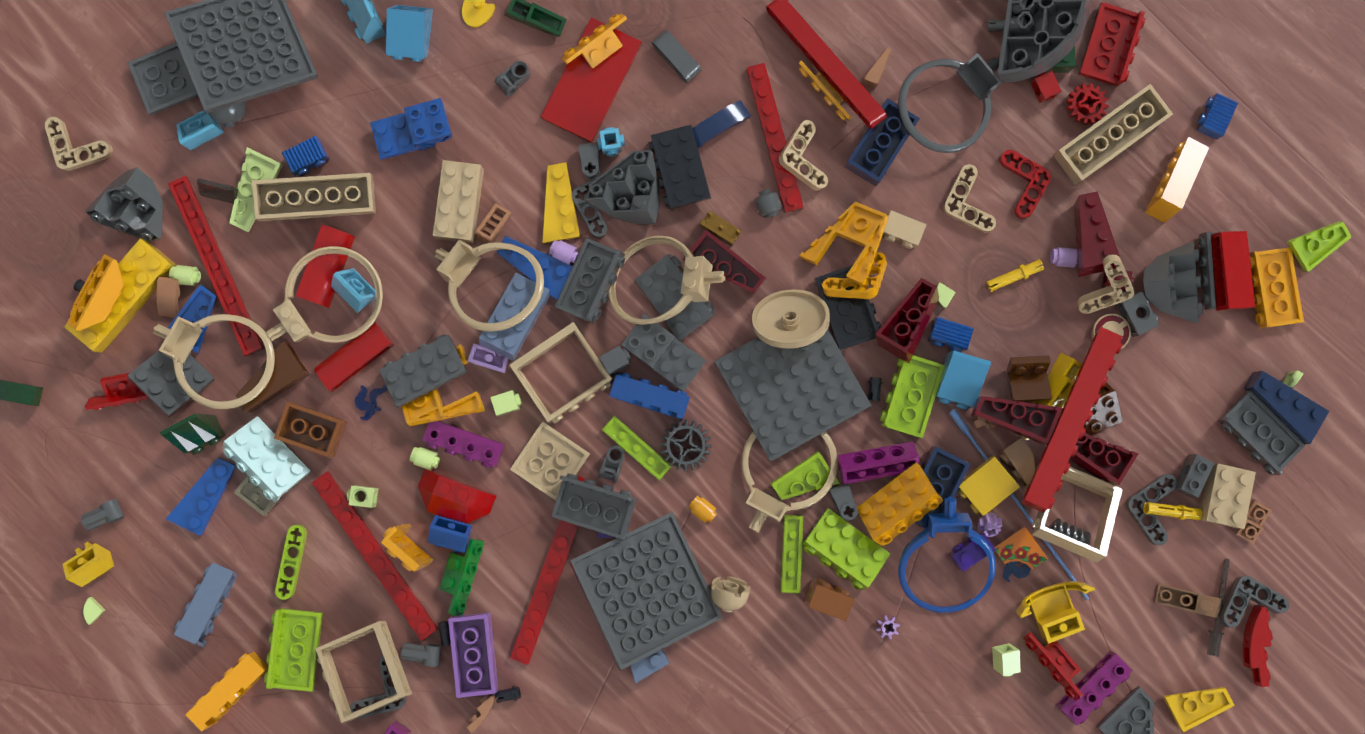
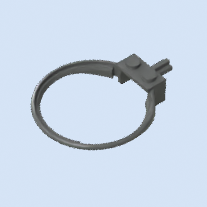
(976, 75)

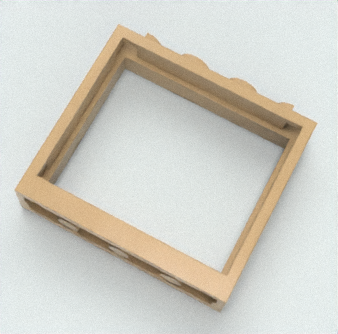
(543, 348)
(1112, 497)
(392, 661)

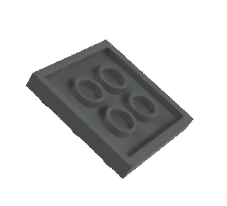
(162, 79)
(159, 383)

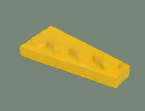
(560, 211)

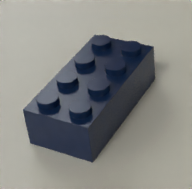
(880, 145)
(945, 475)

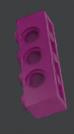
(877, 462)

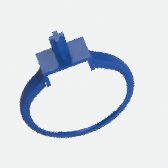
(942, 523)

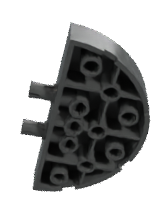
(1038, 35)

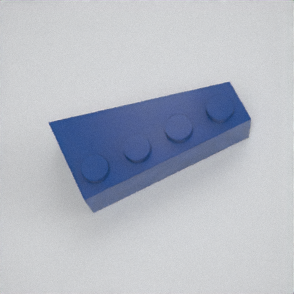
(649, 396)

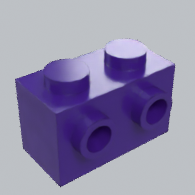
(968, 553)

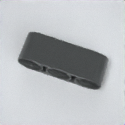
(676, 56)

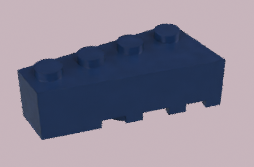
(1291, 407)

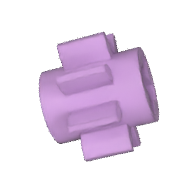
(990, 524)
(889, 633)

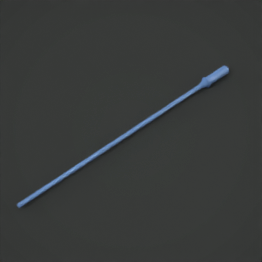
(965, 429)

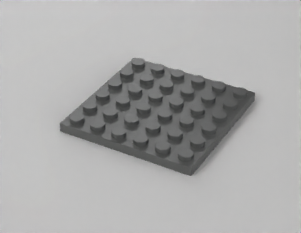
(240, 49)
(792, 391)
(645, 590)

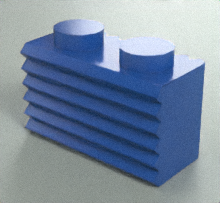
(1216, 116)
(305, 156)
(950, 334)
(449, 534)

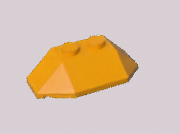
(97, 294)

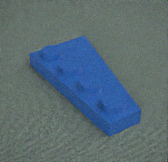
(554, 271)
(201, 501)

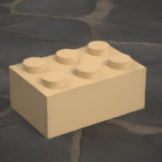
(1227, 496)

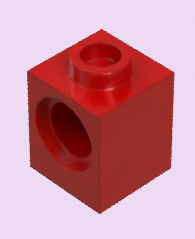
(1045, 86)

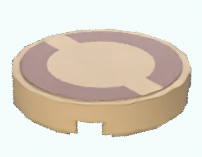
(1115, 324)

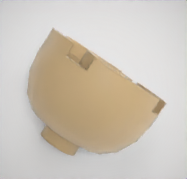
(729, 593)

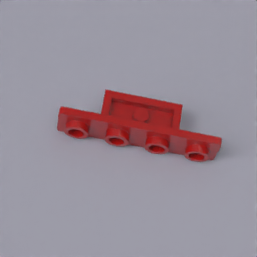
(117, 390)
(1058, 662)

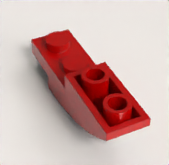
(1256, 637)

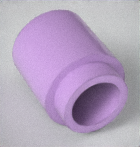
(563, 252)
(1064, 257)

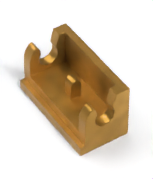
(720, 228)

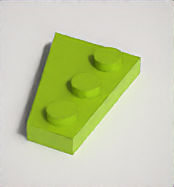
(1318, 244)
(804, 477)

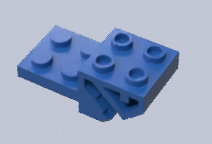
(411, 131)

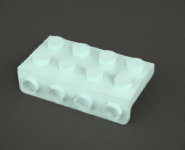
(264, 459)

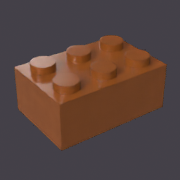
(310, 429)
(829, 600)

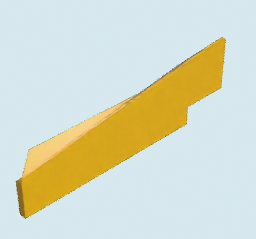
(1061, 380)

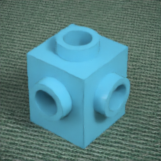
(608, 135)

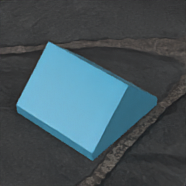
(197, 130)
(353, 288)

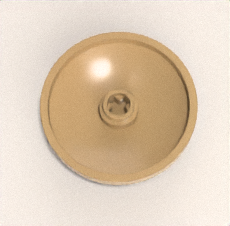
(791, 318)

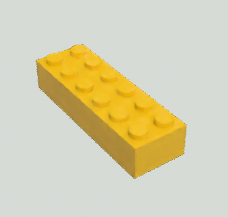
(140, 275)

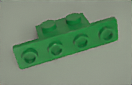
(460, 575)

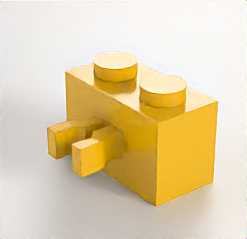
(88, 564)

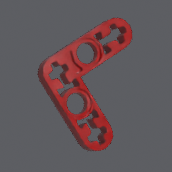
(1032, 177)

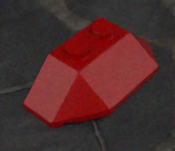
(453, 498)

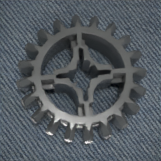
(670, 439)

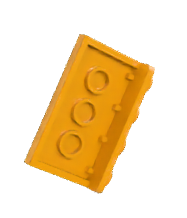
(1275, 288)
(899, 505)
(405, 549)

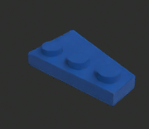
(196, 308)

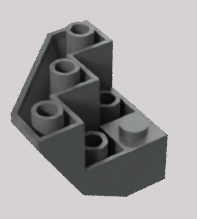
(628, 189)
(130, 206)
(1174, 284)

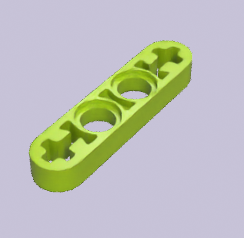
(295, 562)

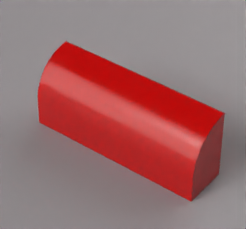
(1232, 271)
(318, 274)
(353, 357)

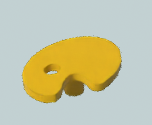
(477, 12)

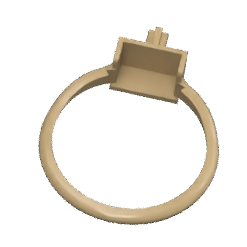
(461, 261)
(695, 281)
(291, 319)
(181, 340)
(770, 506)

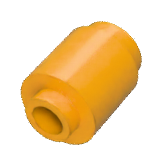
(702, 509)

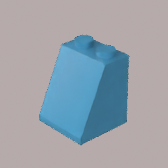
(408, 32)
(962, 379)

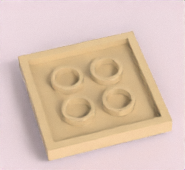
(547, 458)

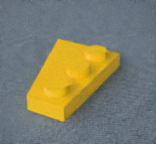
(1197, 706)

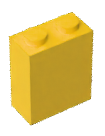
(987, 486)

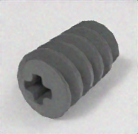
(1071, 531)

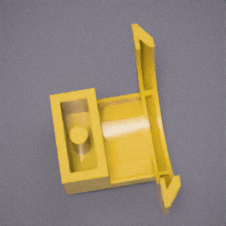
(1054, 610)

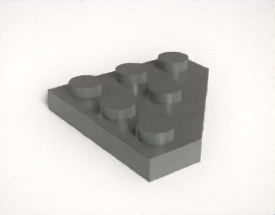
(1130, 716)

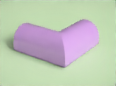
(487, 358)

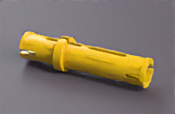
(1022, 272)
(1181, 512)

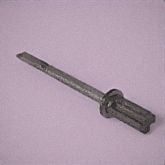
(1215, 635)

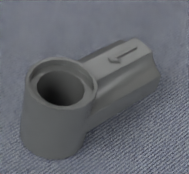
(106, 513)
(426, 654)

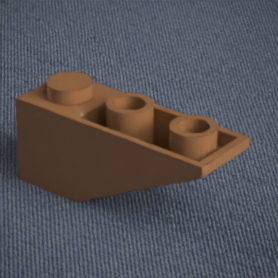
(1020, 460)
(1188, 600)

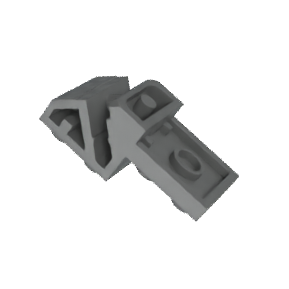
(664, 353)

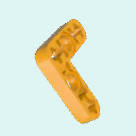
(832, 285)

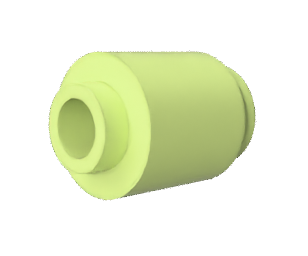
(185, 274)
(424, 458)

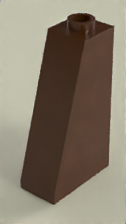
(286, 373)

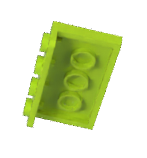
(912, 396)
(845, 550)
(293, 649)

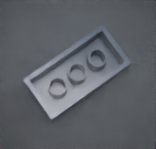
(514, 300)

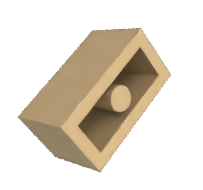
(903, 230)

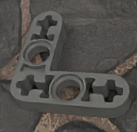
(584, 204)
(1141, 496)
(1245, 596)
(389, 691)

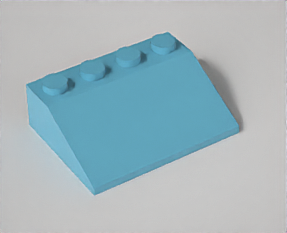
(366, 18)

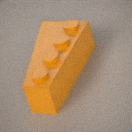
(228, 691)

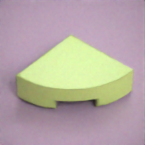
(945, 295)
(1292, 378)
(92, 610)

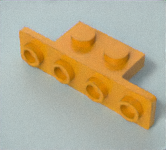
(598, 45)
(831, 96)

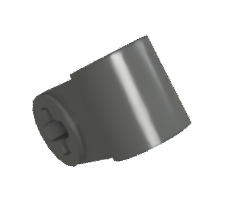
(512, 79)
(589, 158)
(611, 465)
(843, 497)

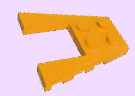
(858, 225)
(430, 407)

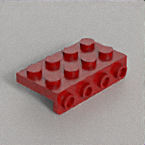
(1112, 44)

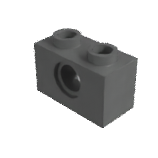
(1128, 311)
(615, 360)
(1193, 475)

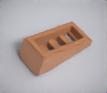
(874, 74)
(497, 227)

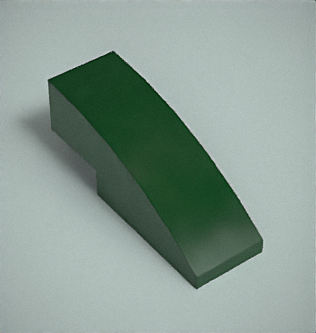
(535, 17)
(20, 393)

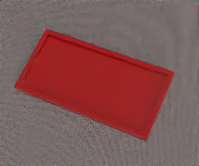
(588, 92)

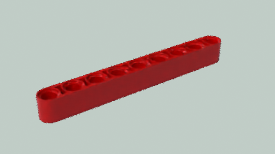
(826, 62)

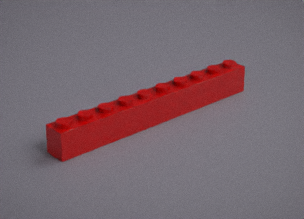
(1072, 420)

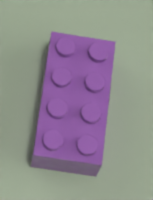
(473, 654)

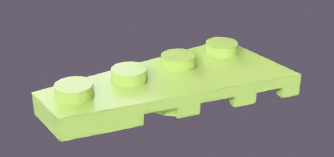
(255, 168)

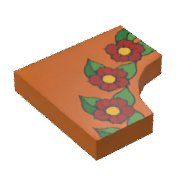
(1021, 548)

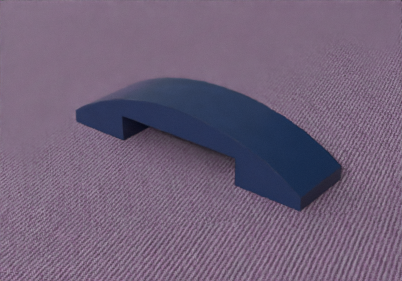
(720, 122)

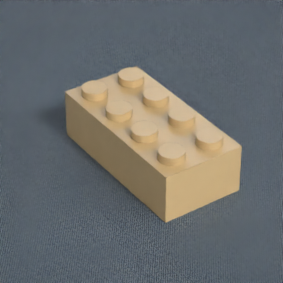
(458, 201)

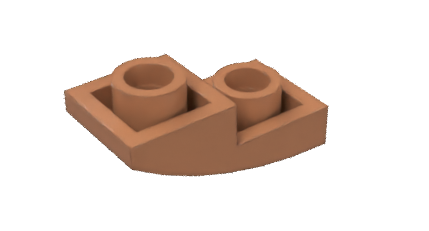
(167, 297)
(1255, 519)
(484, 708)

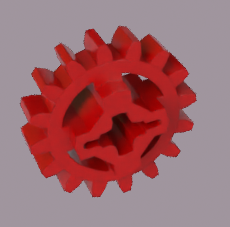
(1089, 96)

